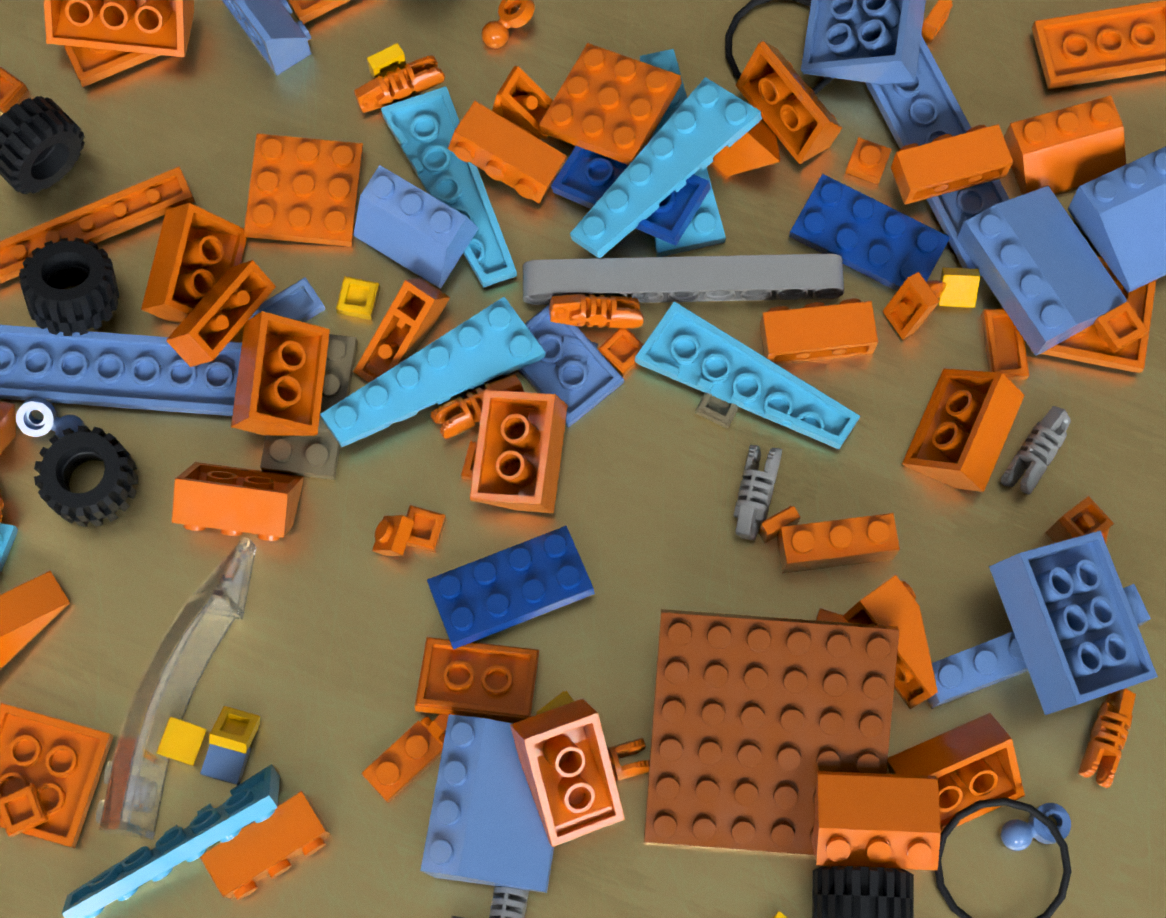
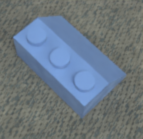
(272, 31)
(412, 226)

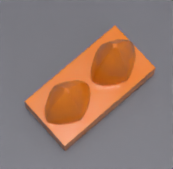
(913, 304)

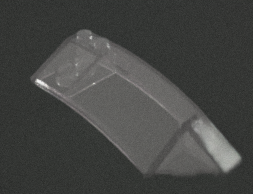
(165, 689)

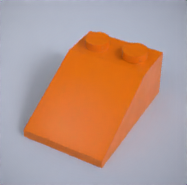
(896, 606)
(568, 771)

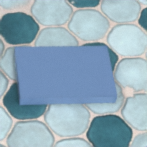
(576, 389)

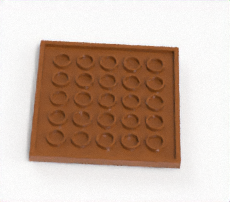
(751, 719)

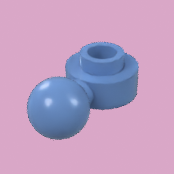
(37, 428)
(1018, 834)

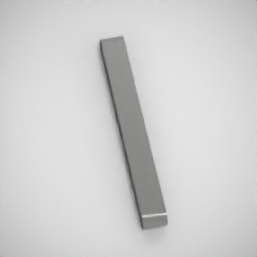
(687, 278)

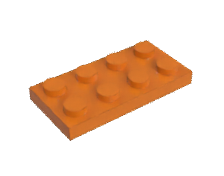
(1102, 44)

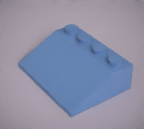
(864, 40)
(1127, 219)
(1039, 268)
(1072, 621)
(484, 812)

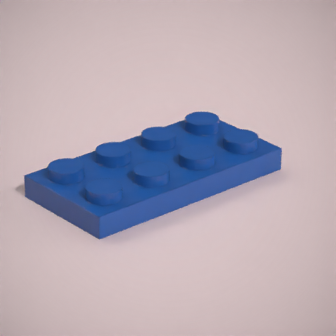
(590, 175)
(867, 234)
(510, 587)

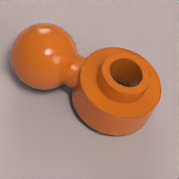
(512, 14)

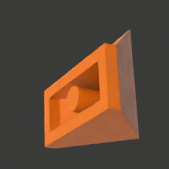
(522, 102)
(750, 152)
(1079, 521)

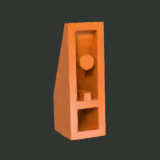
(402, 328)

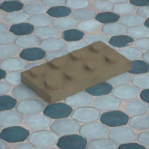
(317, 454)

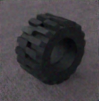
(37, 144)
(66, 265)
(66, 456)
(862, 892)

